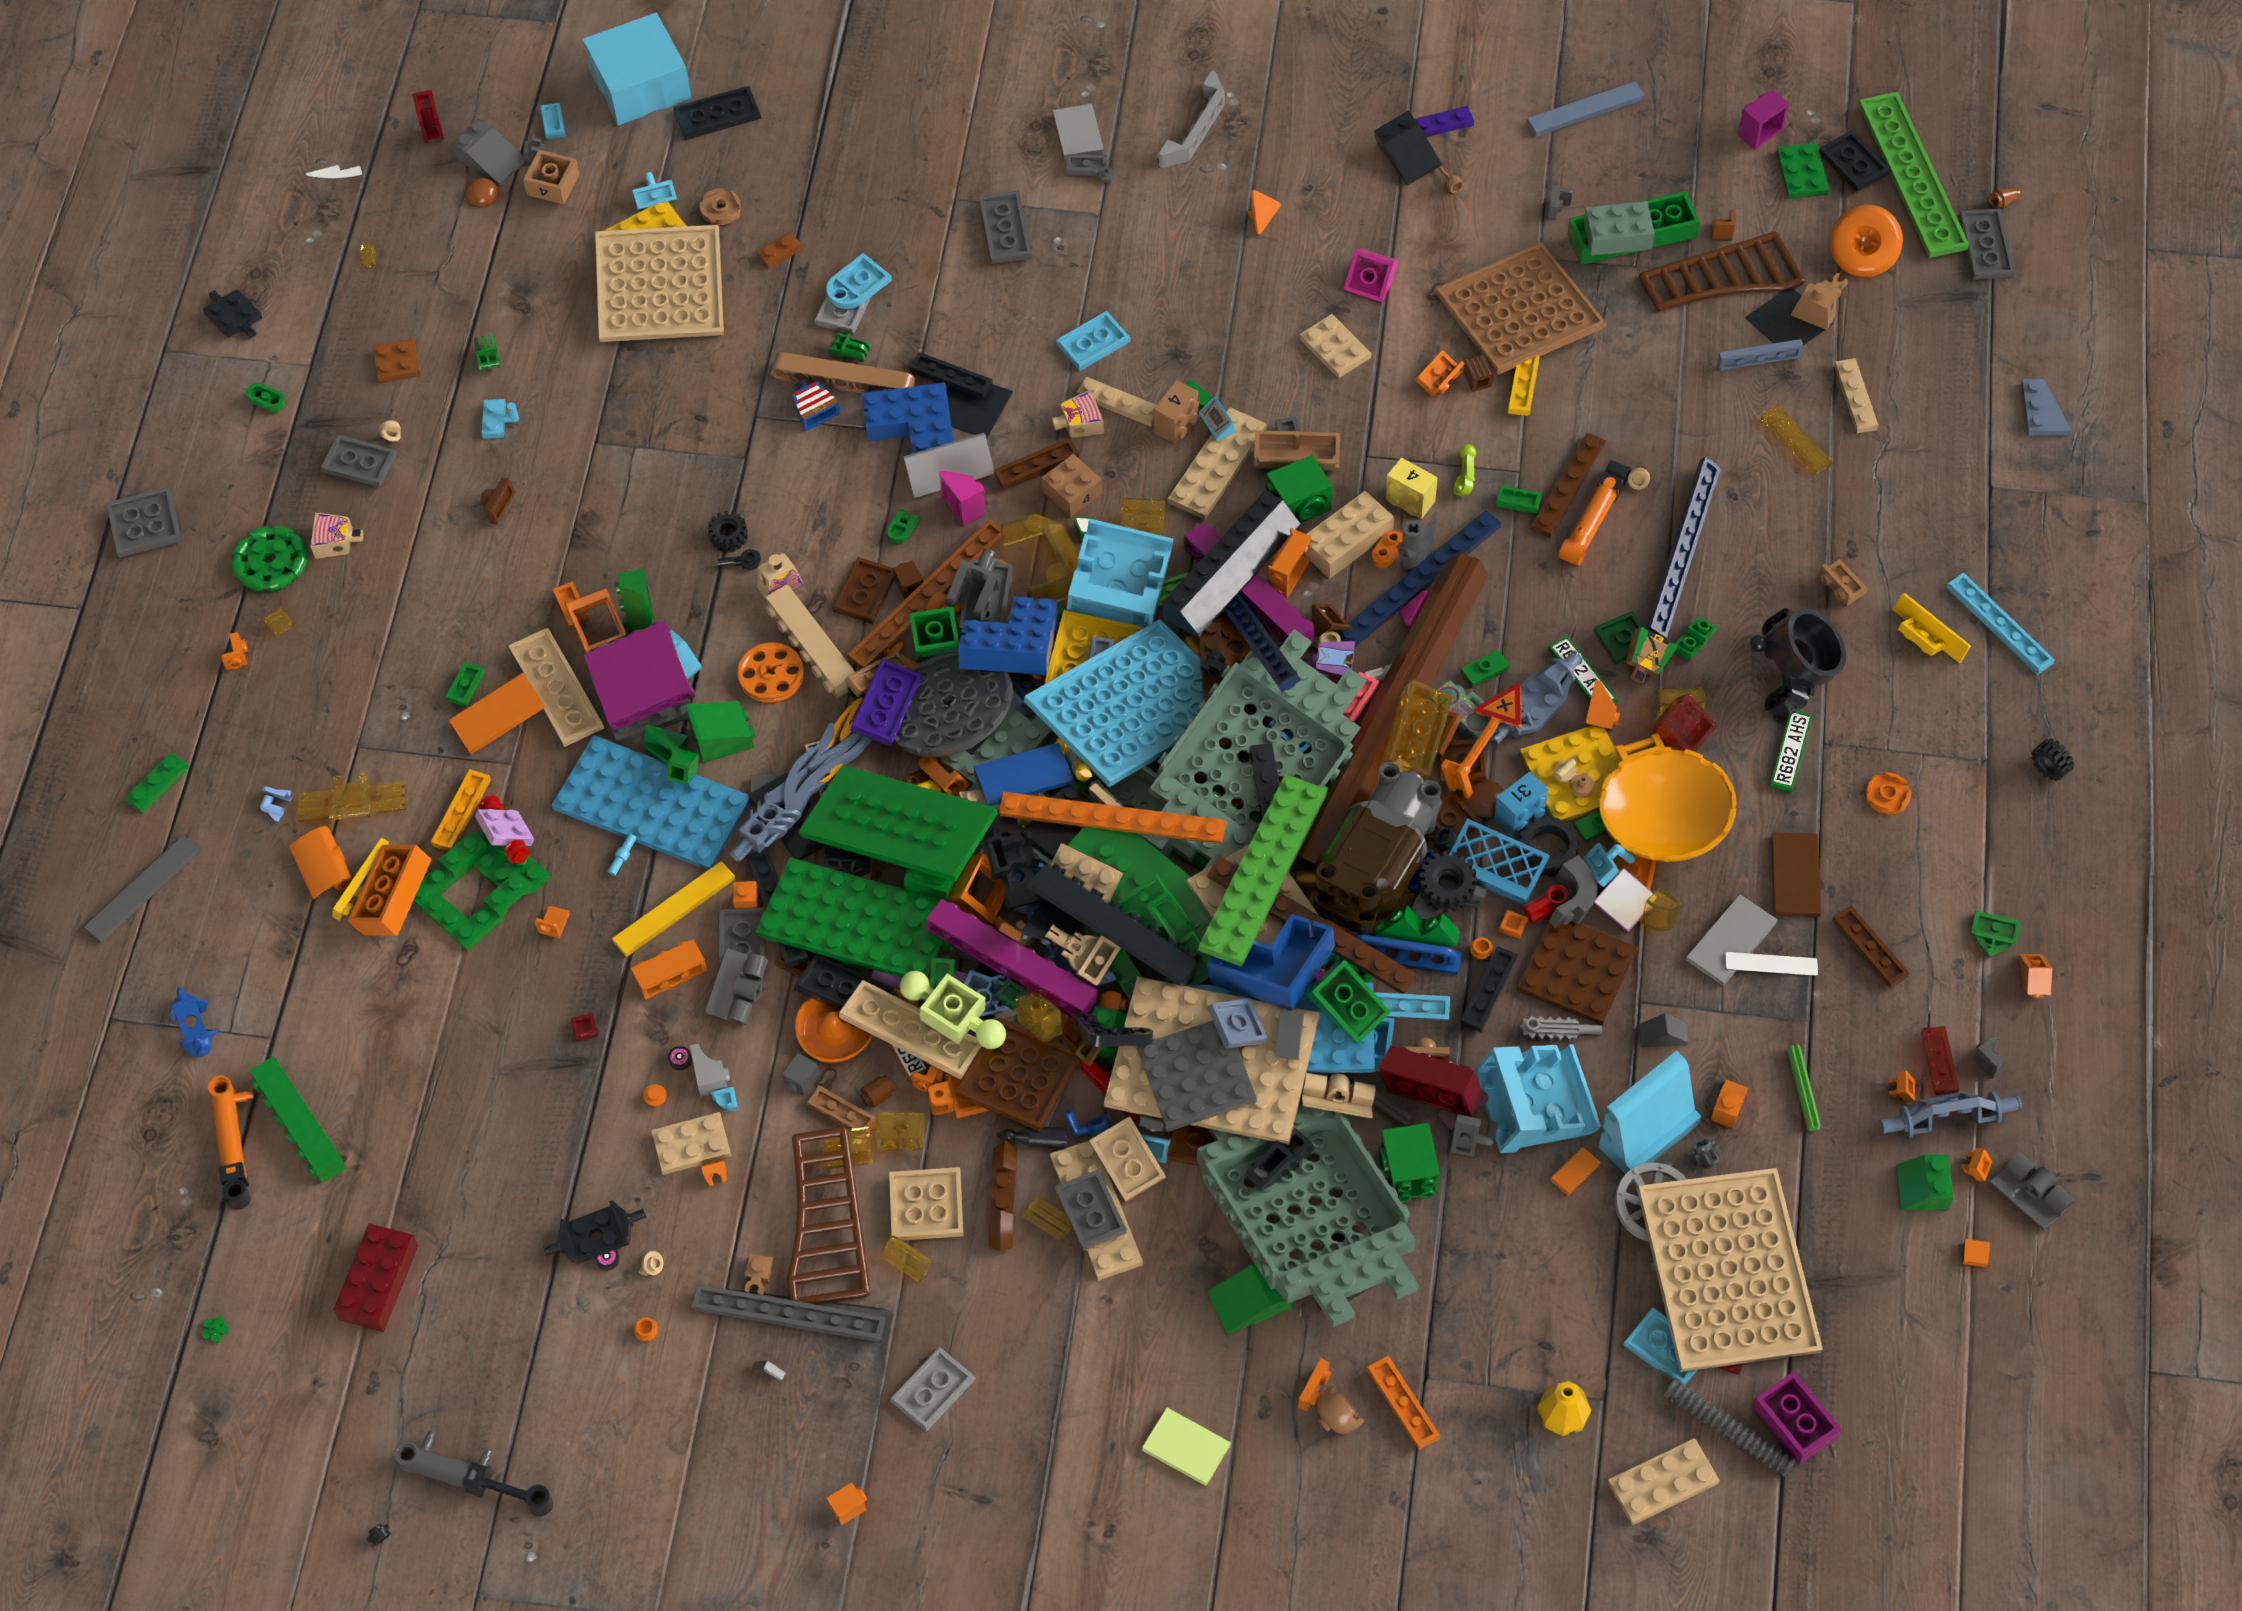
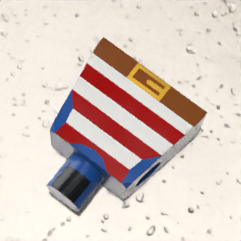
(813, 404)

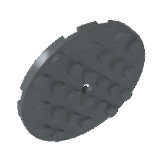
(977, 707)

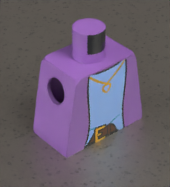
(1332, 658)

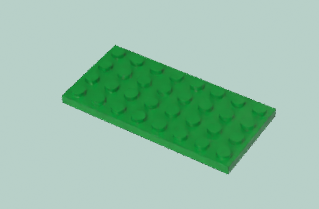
(851, 919)

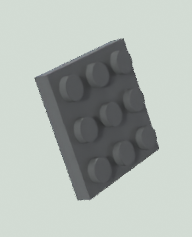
(144, 522)

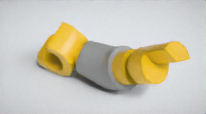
(1079, 768)

